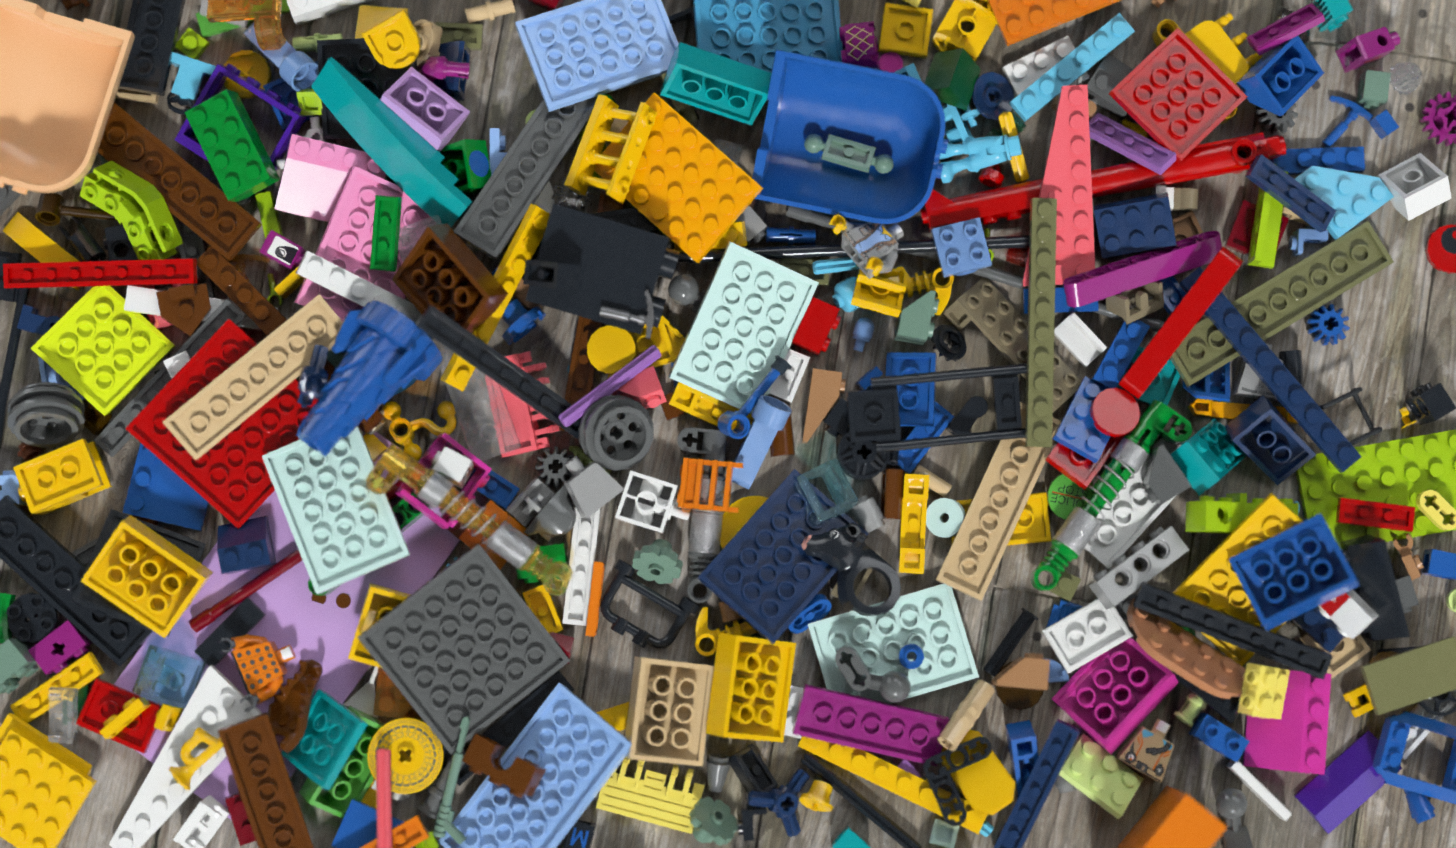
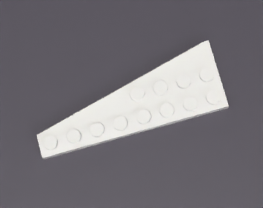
(211, 707)

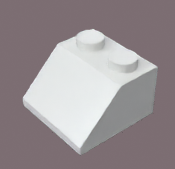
(1416, 186)

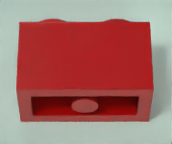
(816, 326)

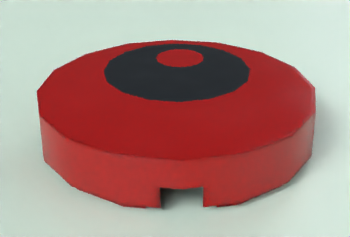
(1442, 249)

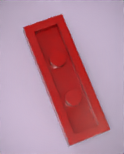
(1375, 514)

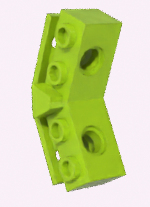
(124, 206)
(1225, 514)

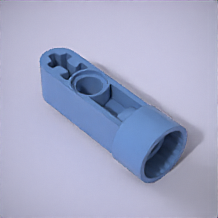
(293, 65)
(768, 417)

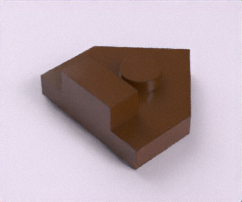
(184, 306)

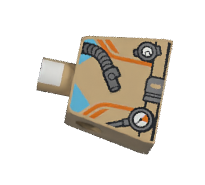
(1148, 750)

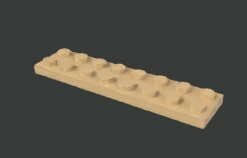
(254, 378)
(993, 514)

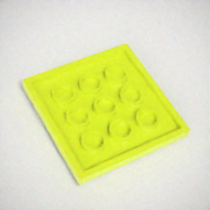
(103, 348)

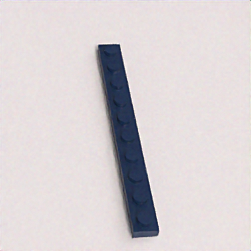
(1278, 379)

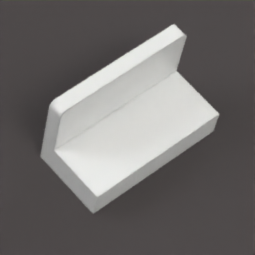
(1079, 339)

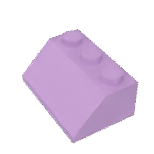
(425, 108)

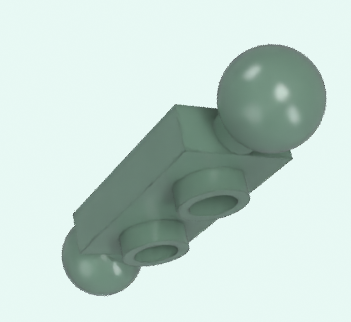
(848, 153)

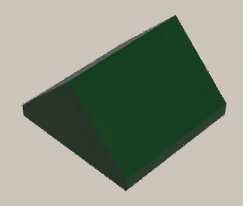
(953, 77)

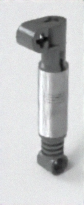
(705, 523)

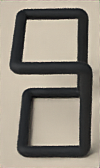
(1373, 431)

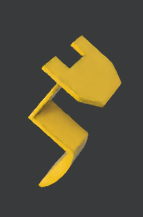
(1405, 418)

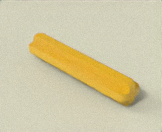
(1018, 162)

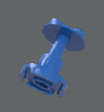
(519, 320)

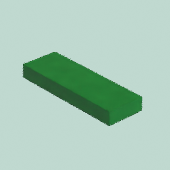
(385, 233)

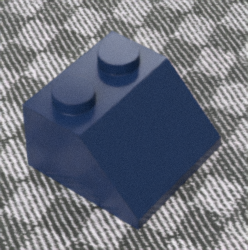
(457, 52)
(245, 547)

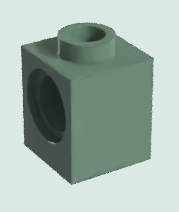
(1373, 89)

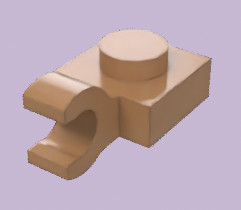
(1412, 562)

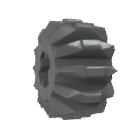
(1276, 124)
(550, 461)

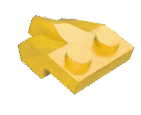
(881, 292)

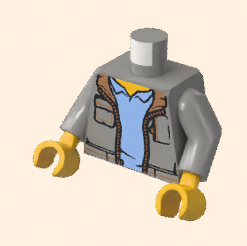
(869, 244)

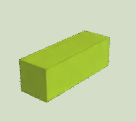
(268, 215)

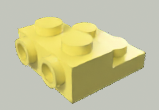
(1263, 691)

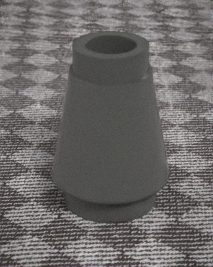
(717, 771)

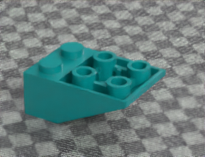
(1207, 456)

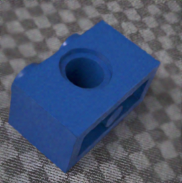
(1219, 737)

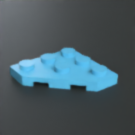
(1349, 193)

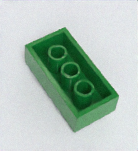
(232, 145)

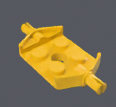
(951, 36)

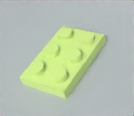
(1100, 776)

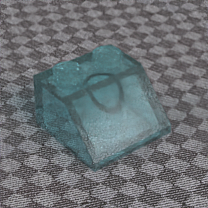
(168, 676)

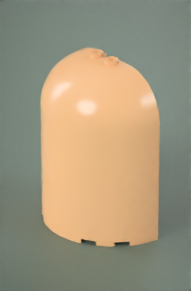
(54, 94)

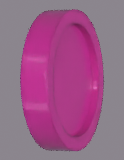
(890, 62)

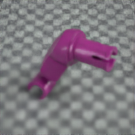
(440, 67)

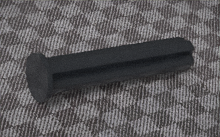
(1010, 642)

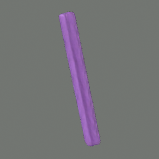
(610, 385)

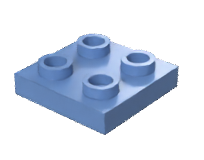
(961, 247)

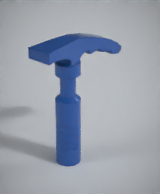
(1356, 110)

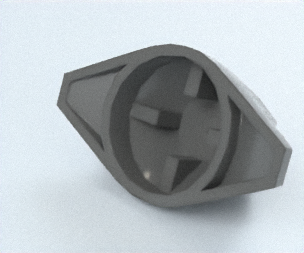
(555, 518)

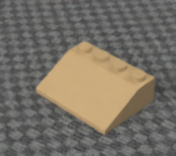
(668, 711)

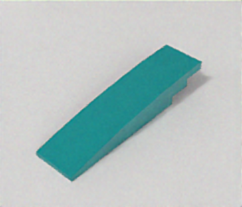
(391, 143)

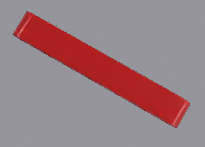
(1180, 322)

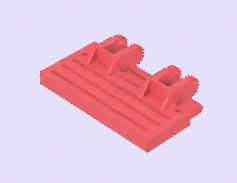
(521, 413)

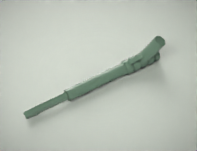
(445, 814)

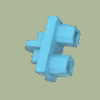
(961, 130)

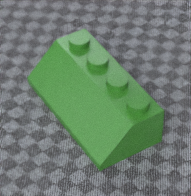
(353, 778)

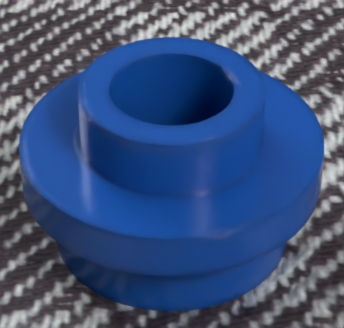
(903, 656)

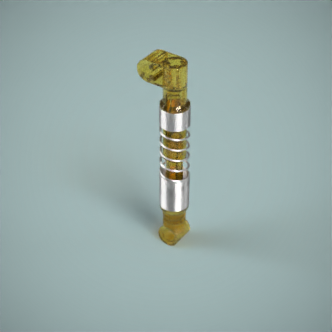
(441, 493)

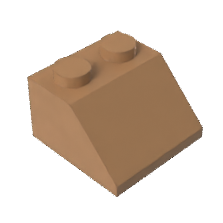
(1025, 672)

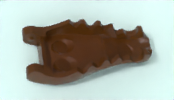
(292, 706)

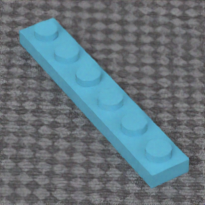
(1071, 67)

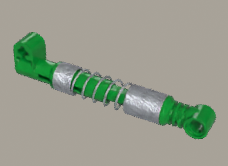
(1083, 523)

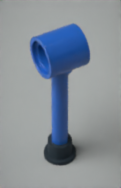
(743, 424)

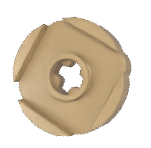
(430, 39)

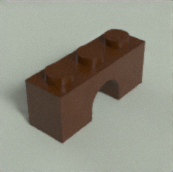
(484, 757)

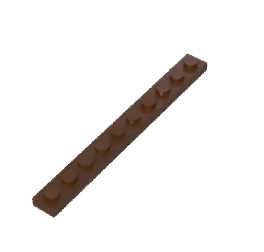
(257, 307)
(581, 370)

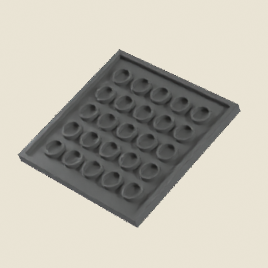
(464, 647)

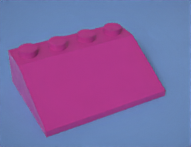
(1115, 693)
(1300, 736)

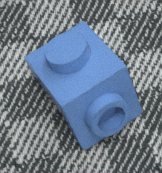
(1307, 235)

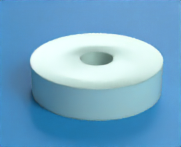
(937, 510)

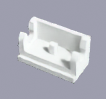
(202, 824)

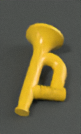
(184, 774)

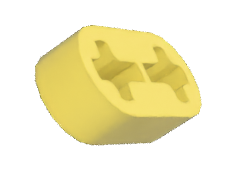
(1441, 506)

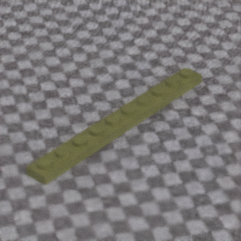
(1041, 322)

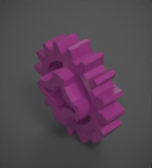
(1436, 120)

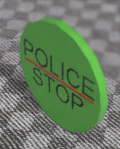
(1065, 495)

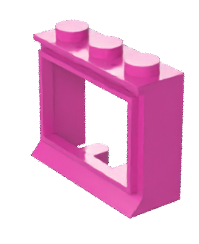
(478, 478)

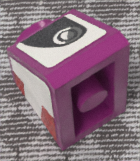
(282, 251)

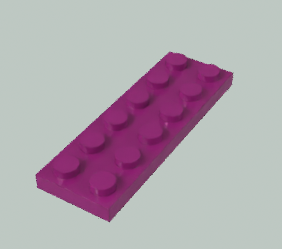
(869, 724)

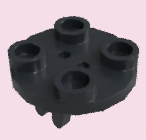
(27, 607)

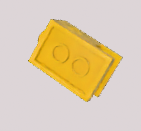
(61, 477)

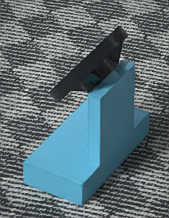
(187, 81)

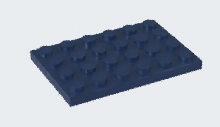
(764, 566)

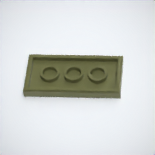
(1411, 675)

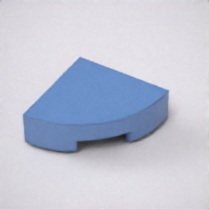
(1056, 672)

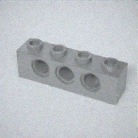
(1170, 549)

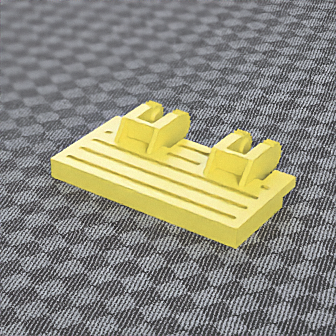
(650, 798)

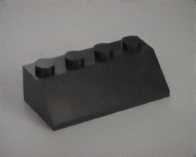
(1378, 587)

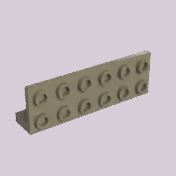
(1007, 331)

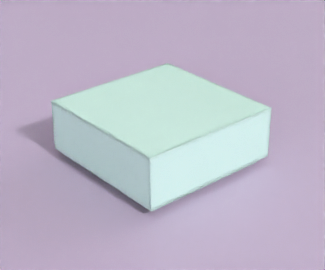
(943, 834)

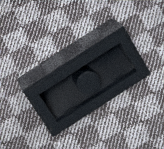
(752, 770)

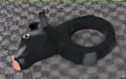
(848, 553)

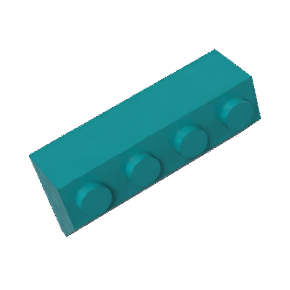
(716, 84)

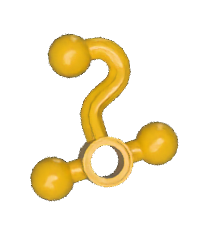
(393, 411)

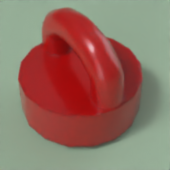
(991, 177)

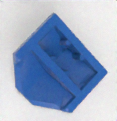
(1213, 386)

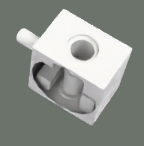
(649, 503)

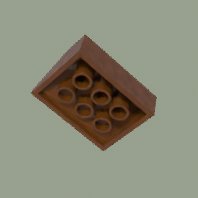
(450, 278)

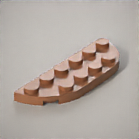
(1186, 654)

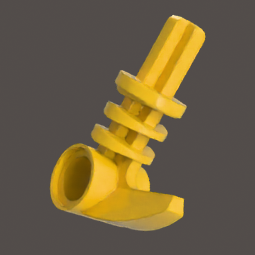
(928, 282)
(703, 631)

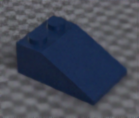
(1269, 440)

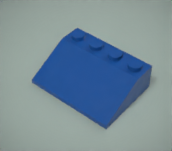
(162, 495)
(1293, 572)

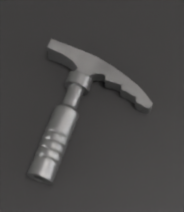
(627, 316)

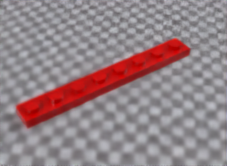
(100, 273)

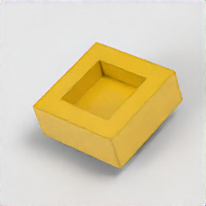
(167, 717)

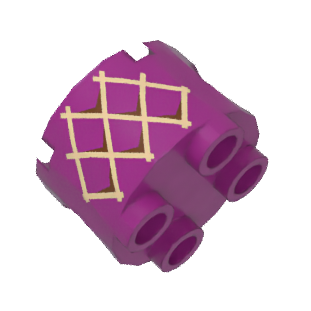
(860, 44)

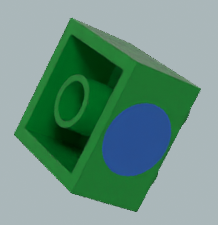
(469, 163)

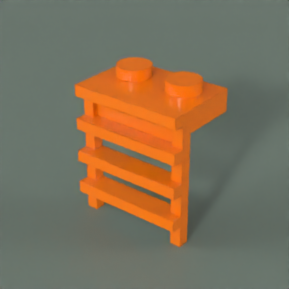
(691, 484)

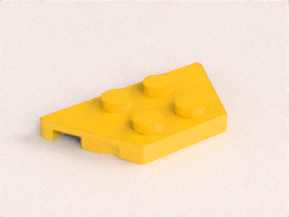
(664, 337)

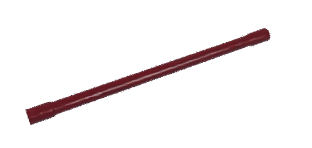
(211, 614)

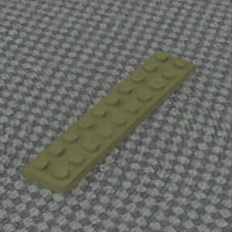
(1286, 299)

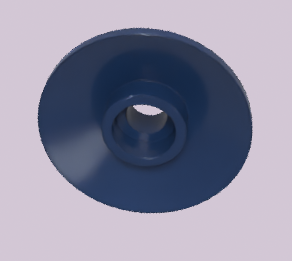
(998, 90)

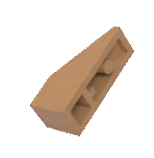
(823, 394)

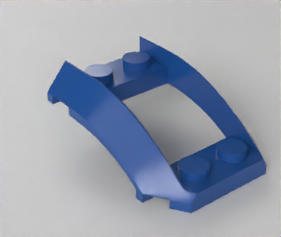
(1392, 747)

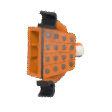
(258, 665)

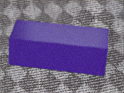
(1345, 786)

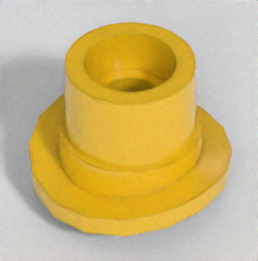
(818, 797)

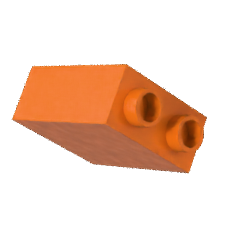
(1174, 822)

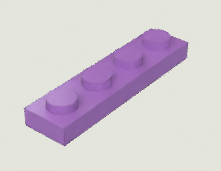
(1131, 144)

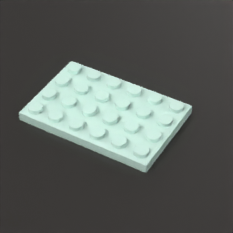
(742, 326)
(332, 513)
(918, 618)

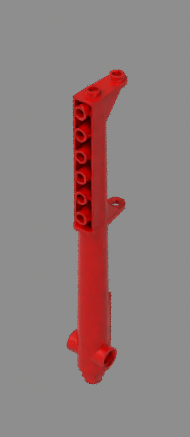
(1013, 200)

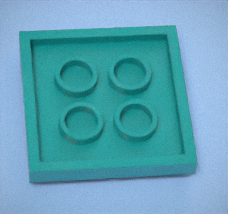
(327, 740)

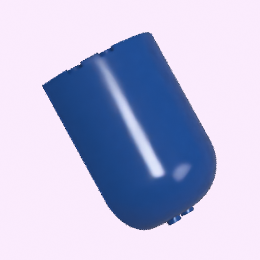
(859, 105)

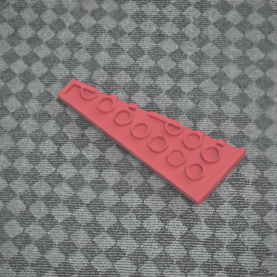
(1069, 181)

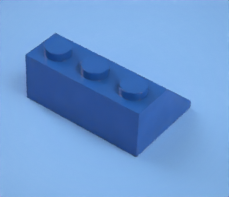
(1281, 77)

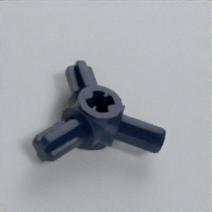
(313, 377)
(783, 810)

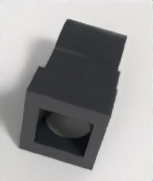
(970, 412)

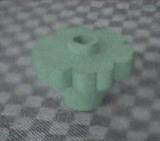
(657, 562)
(713, 821)

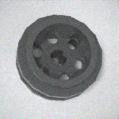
(46, 414)
(601, 418)

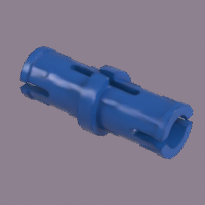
(791, 235)

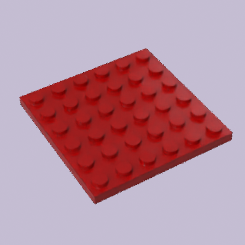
(233, 470)

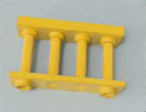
(593, 141)

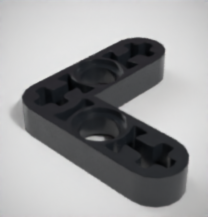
(944, 776)

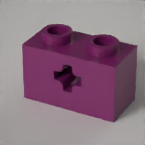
(47, 650)

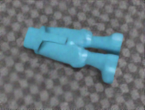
(982, 153)

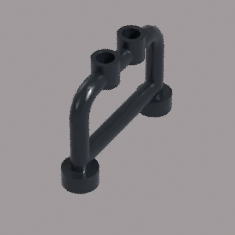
(642, 637)

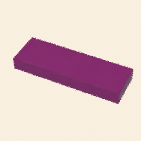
(1285, 29)

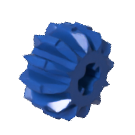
(1332, 334)

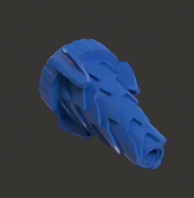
(380, 360)

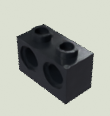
(1430, 403)

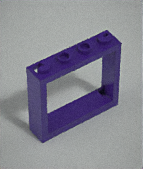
(212, 88)

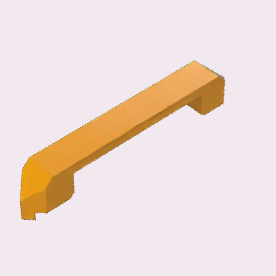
(1226, 410)

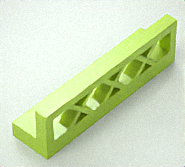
(1265, 231)

